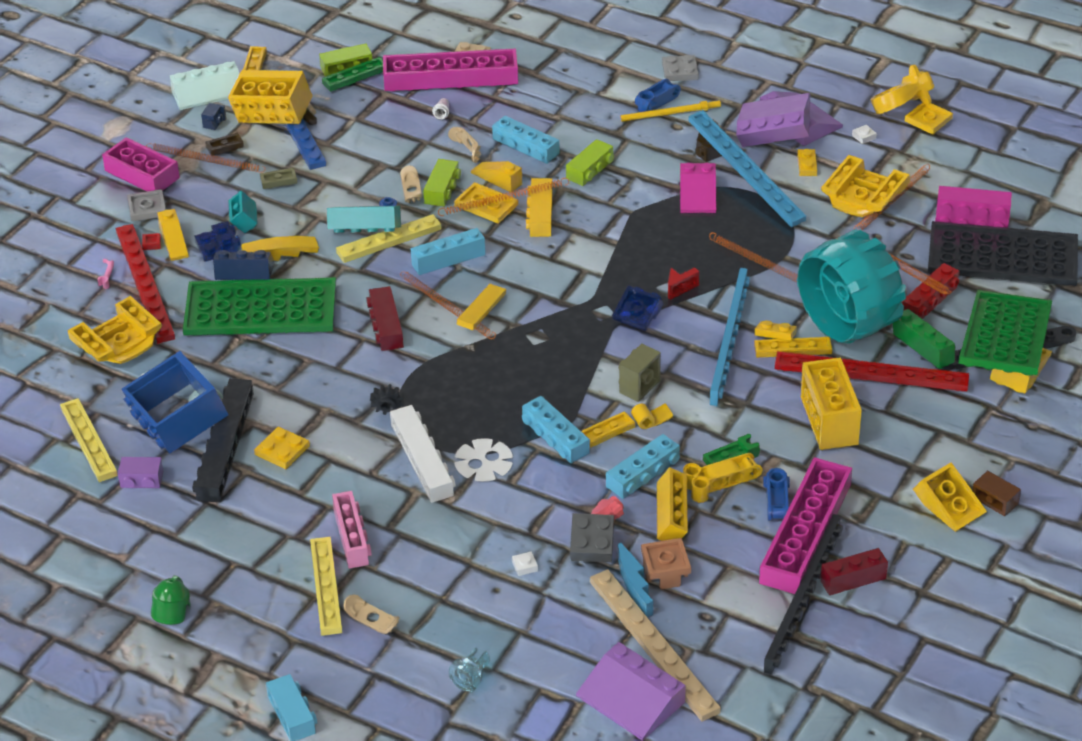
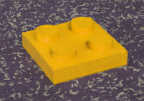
(928, 117)
(282, 447)

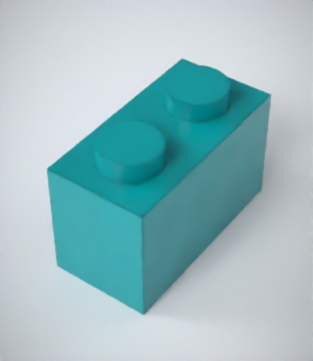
(243, 212)

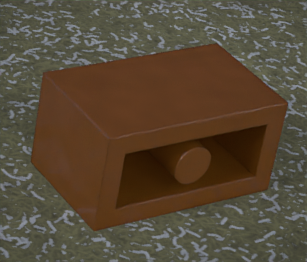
(996, 493)

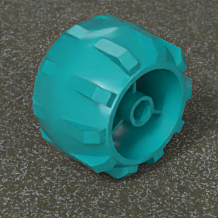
(851, 287)

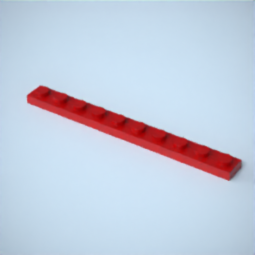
(144, 280)
(882, 372)

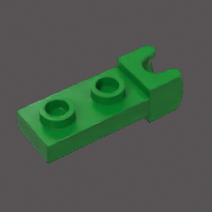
(732, 450)

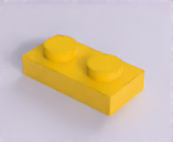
(807, 162)
(773, 330)

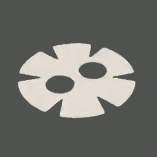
(485, 472)

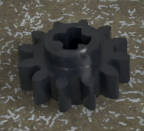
(387, 399)

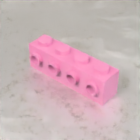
(350, 529)

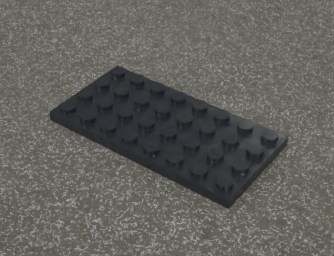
(1005, 253)

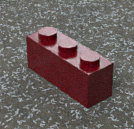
(854, 571)

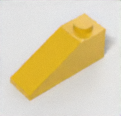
(500, 173)
(172, 234)

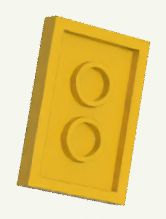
(494, 211)

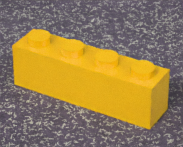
(540, 208)
(672, 505)

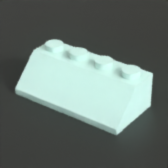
(204, 85)

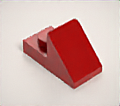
(682, 283)

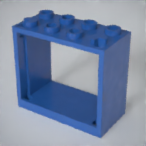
(163, 383)

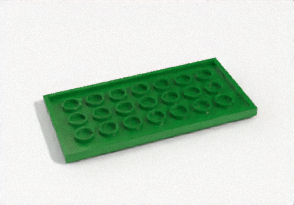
(260, 306)
(1006, 332)

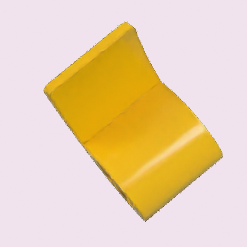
(647, 418)

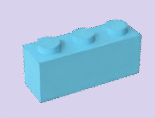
(291, 707)

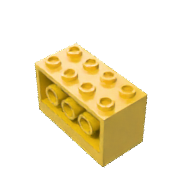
(270, 96)
(830, 403)

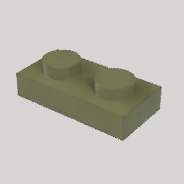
(278, 178)

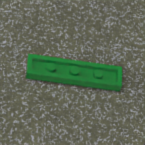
(353, 74)

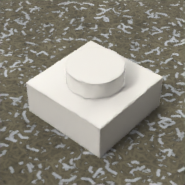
(864, 134)
(524, 563)

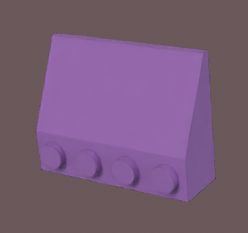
(774, 120)
(820, 122)
(632, 691)

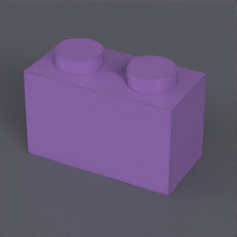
(140, 472)

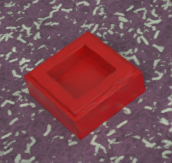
(151, 241)

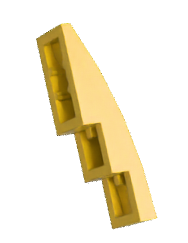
(283, 246)

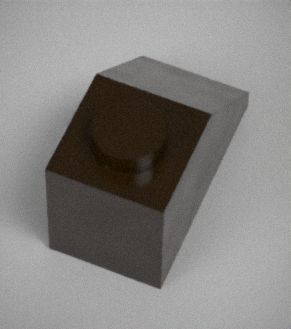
(705, 149)

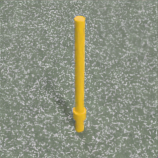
(702, 105)

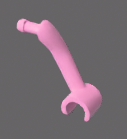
(104, 280)

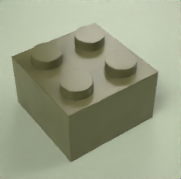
(639, 372)

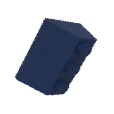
(243, 265)

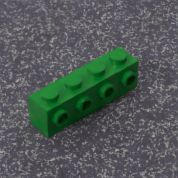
(924, 339)

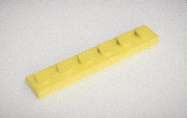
(388, 239)
(88, 440)
(326, 586)

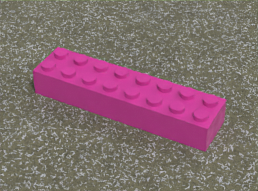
(450, 69)
(804, 524)

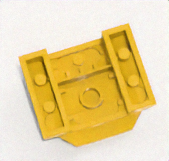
(860, 190)
(121, 336)

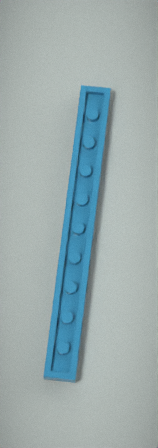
(747, 168)
(729, 340)

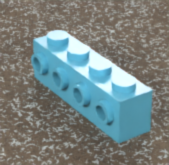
(526, 139)
(448, 251)
(555, 429)
(642, 466)

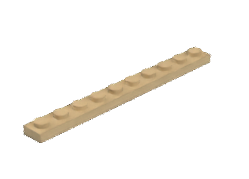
(654, 643)

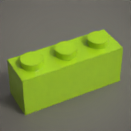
(344, 58)
(589, 162)
(441, 182)

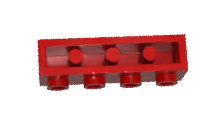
(925, 298)

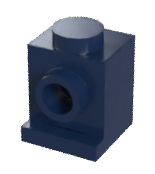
(213, 116)

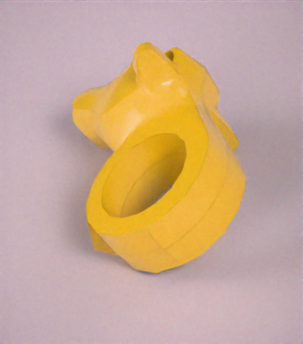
(912, 87)

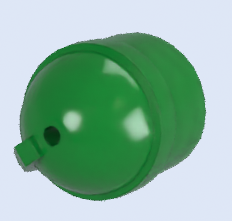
(170, 601)

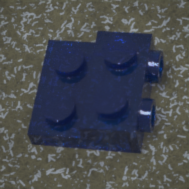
(219, 238)
(637, 307)

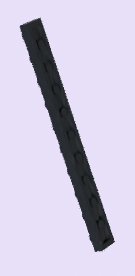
(801, 598)

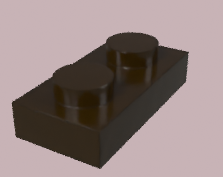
(224, 144)

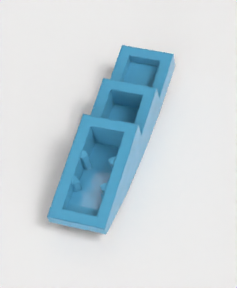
(633, 577)

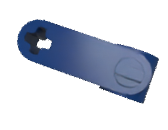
(657, 95)
(776, 487)

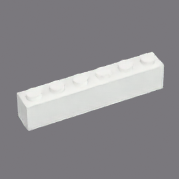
(422, 453)

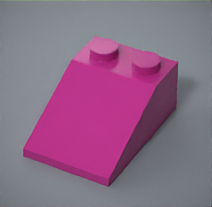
(697, 188)

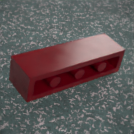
(385, 318)

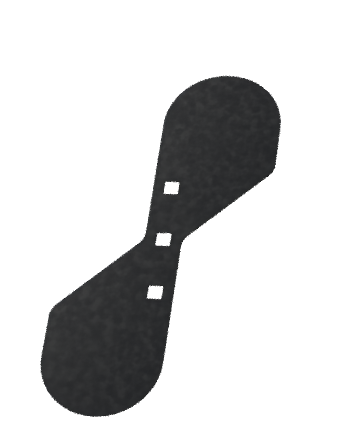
(486, 383)

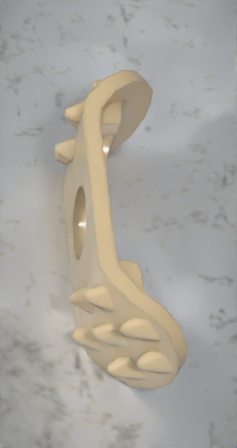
(462, 136)
(410, 179)
(360, 610)

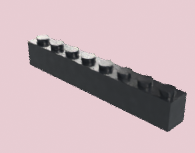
(223, 442)

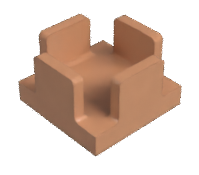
(665, 562)

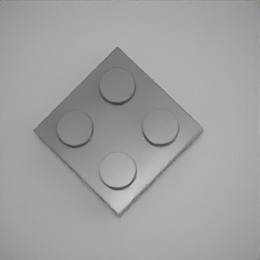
(680, 68)
(145, 205)

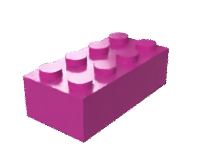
(140, 165)
(973, 206)

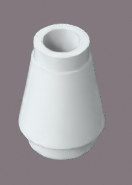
(441, 108)

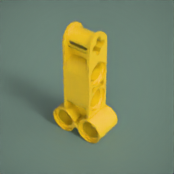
(720, 475)

